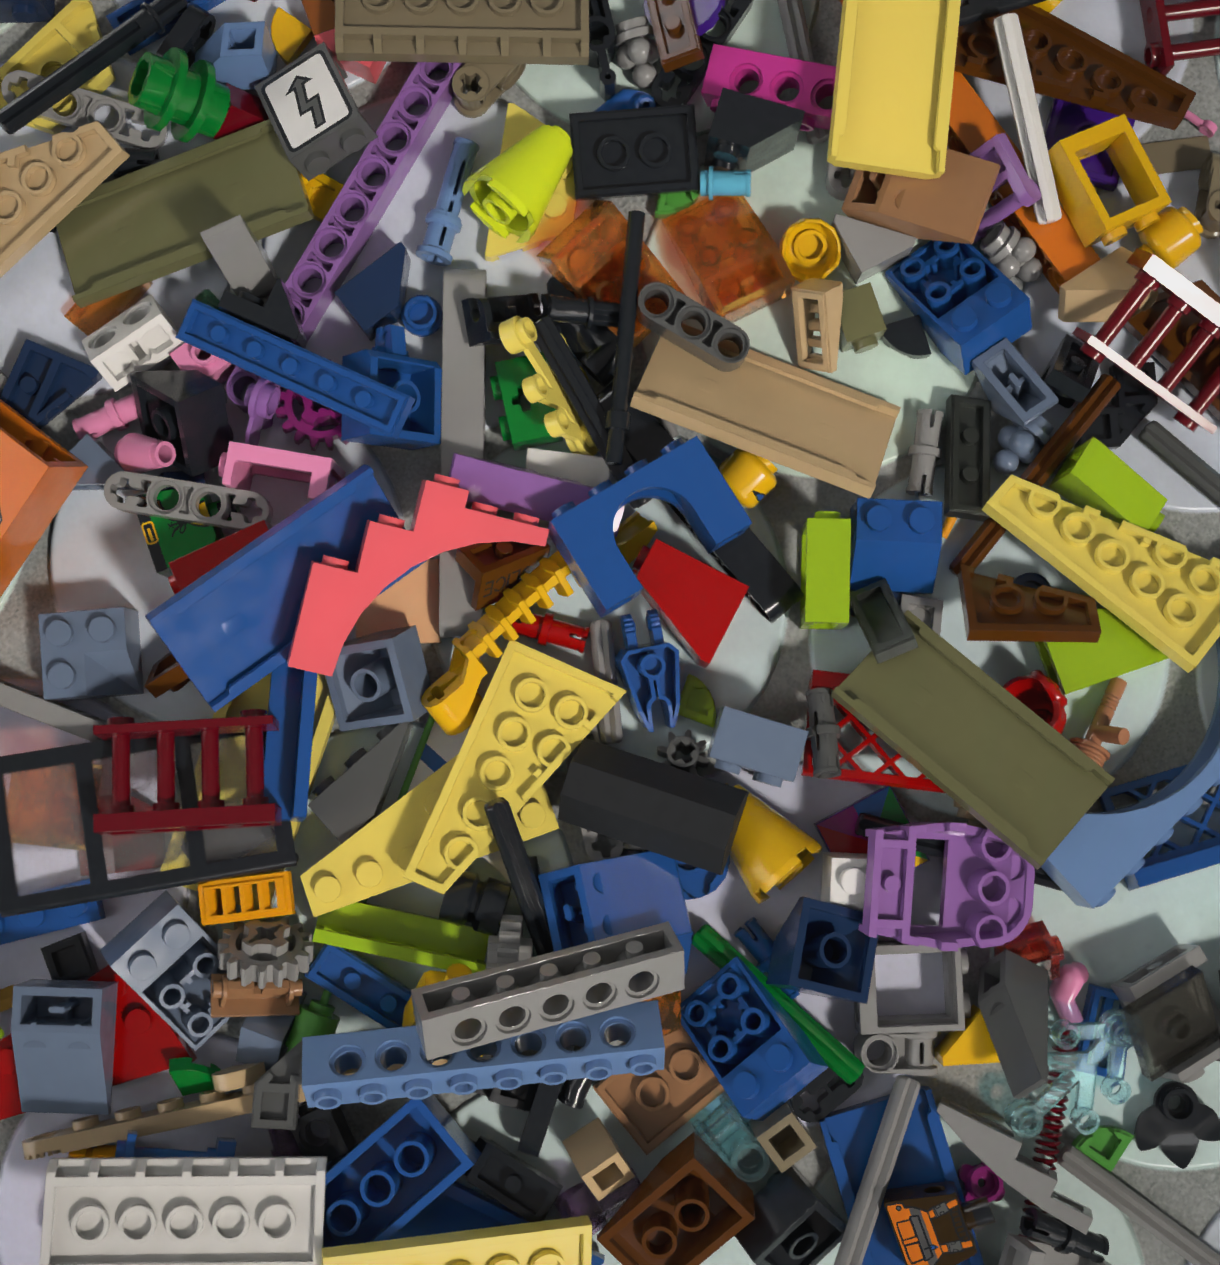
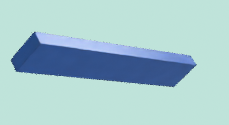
(295, 368)

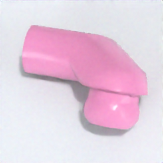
(1066, 988)

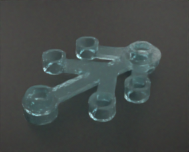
(1080, 1071)

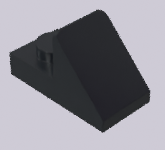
(276, 317)
(1070, 372)

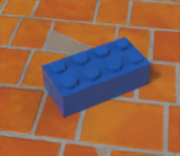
(395, 1173)

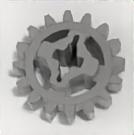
(510, 944)
(263, 951)

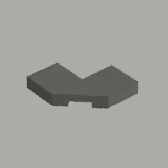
(278, 1093)

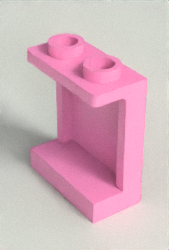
(246, 460)

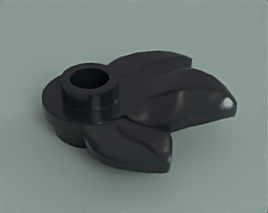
(1176, 1129)

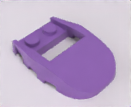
(983, 888)

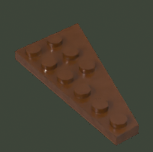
(1076, 69)

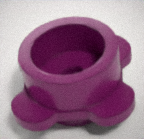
(992, 1186)

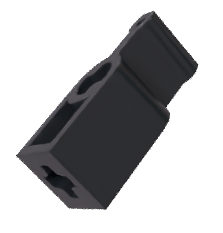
(602, 27)

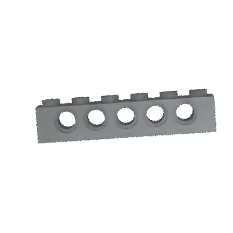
(548, 990)

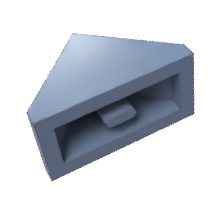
(1012, 384)
(100, 464)
(264, 1038)

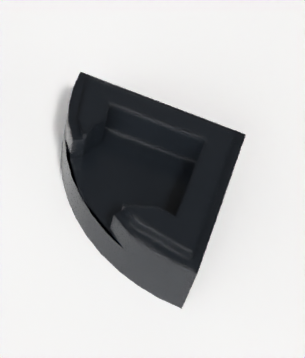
(907, 338)

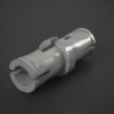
(924, 452)

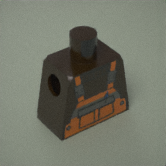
(934, 1223)

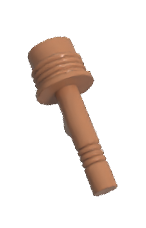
(1100, 730)

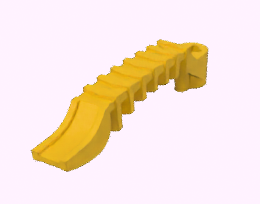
(454, 696)

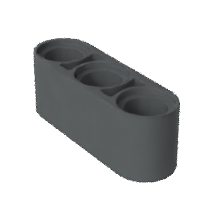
(683, 308)

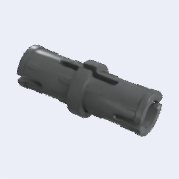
(823, 733)

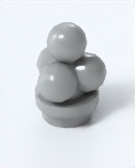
(637, 50)
(1012, 253)

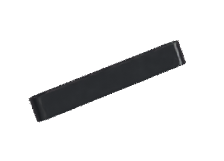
(742, 558)

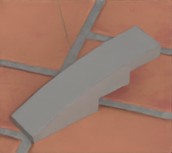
(999, 1151)

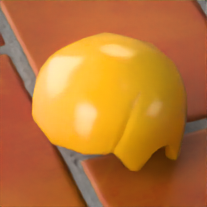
(810, 248)

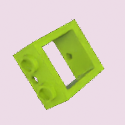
(825, 571)

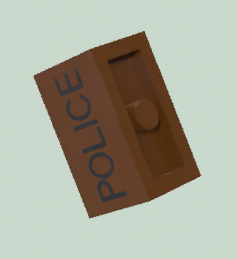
(498, 567)

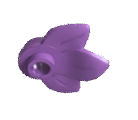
(262, 402)

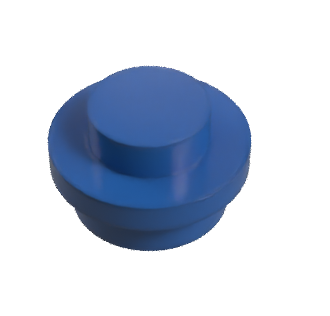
(422, 315)

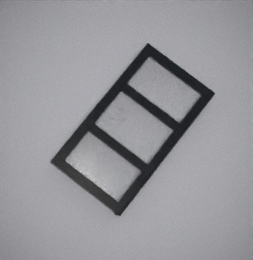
(57, 859)

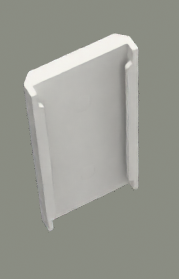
(184, 1211)

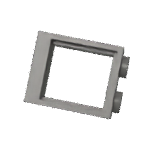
(956, 1001)

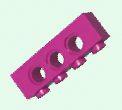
(734, 66)

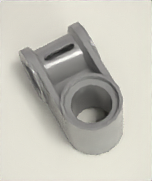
(902, 1053)

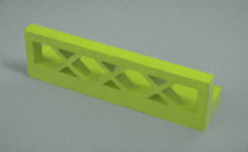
(402, 936)

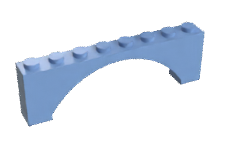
(1113, 842)

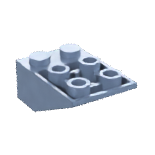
(169, 966)
(64, 1045)

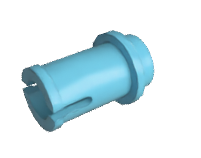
(725, 183)

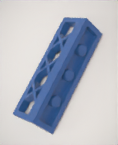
(289, 749)

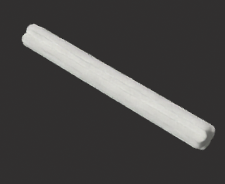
(1027, 116)

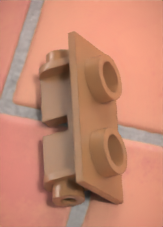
(234, 1000)

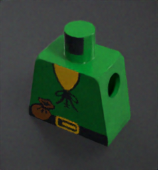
(173, 538)

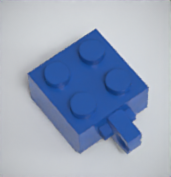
(415, 377)

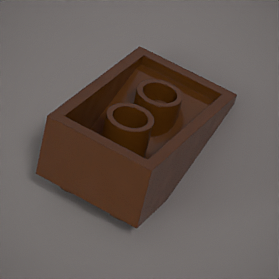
(680, 1210)

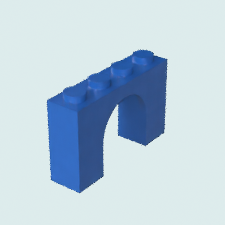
(680, 477)

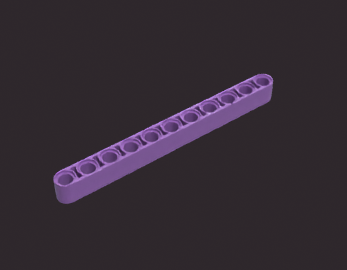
(357, 194)

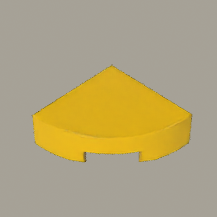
(289, 35)

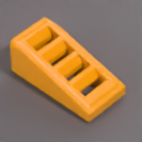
(219, 905)

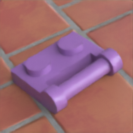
(1024, 189)

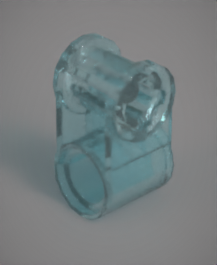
(728, 1135)

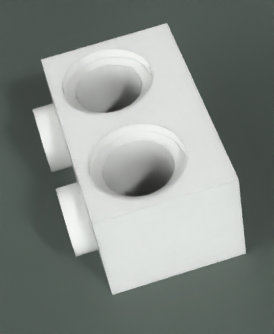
(132, 342)

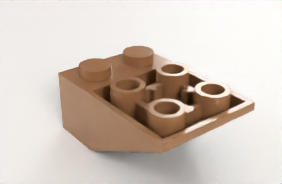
(930, 208)

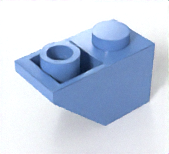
(240, 54)

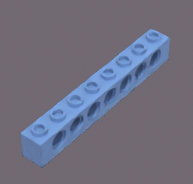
(375, 1050)

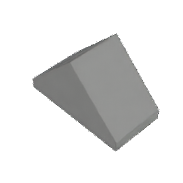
(869, 248)

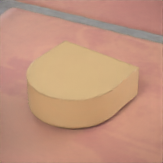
(237, 1076)

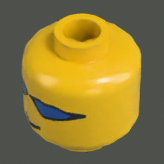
(748, 476)

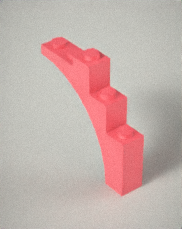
(440, 523)

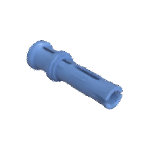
(444, 219)

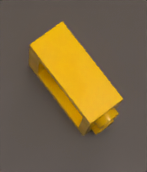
(1080, 196)

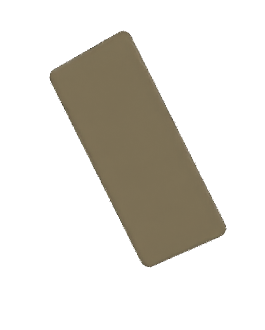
(1177, 154)

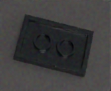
(634, 152)

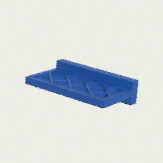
(1180, 859)

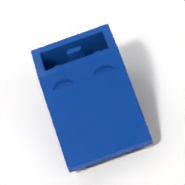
(961, 300)
(613, 898)
(749, 1041)

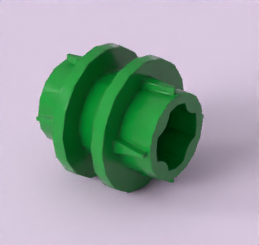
(179, 95)

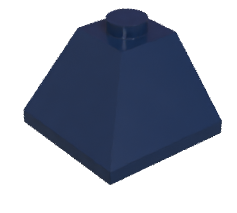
(823, 952)

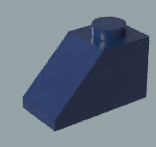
(378, 291)

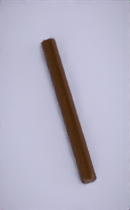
(1043, 465)

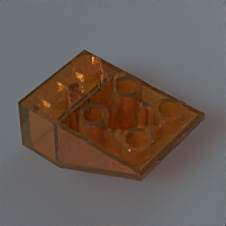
(729, 256)
(591, 260)

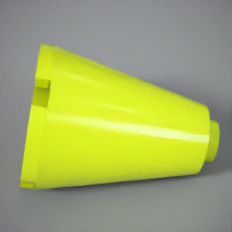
(519, 183)

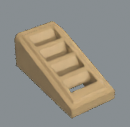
(826, 299)

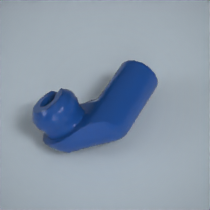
(628, 100)

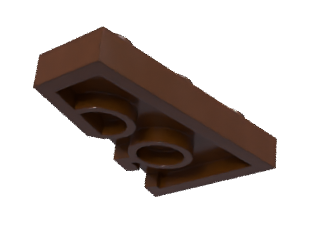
(1015, 612)

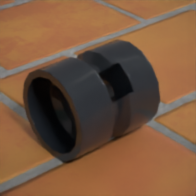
(476, 902)

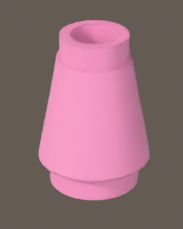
(143, 453)

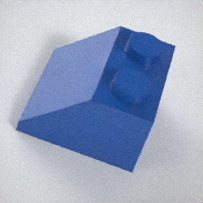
(895, 543)

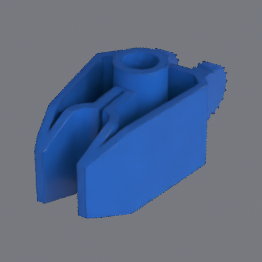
(649, 671)

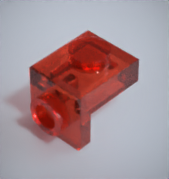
(1037, 946)

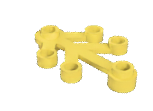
(518, 336)

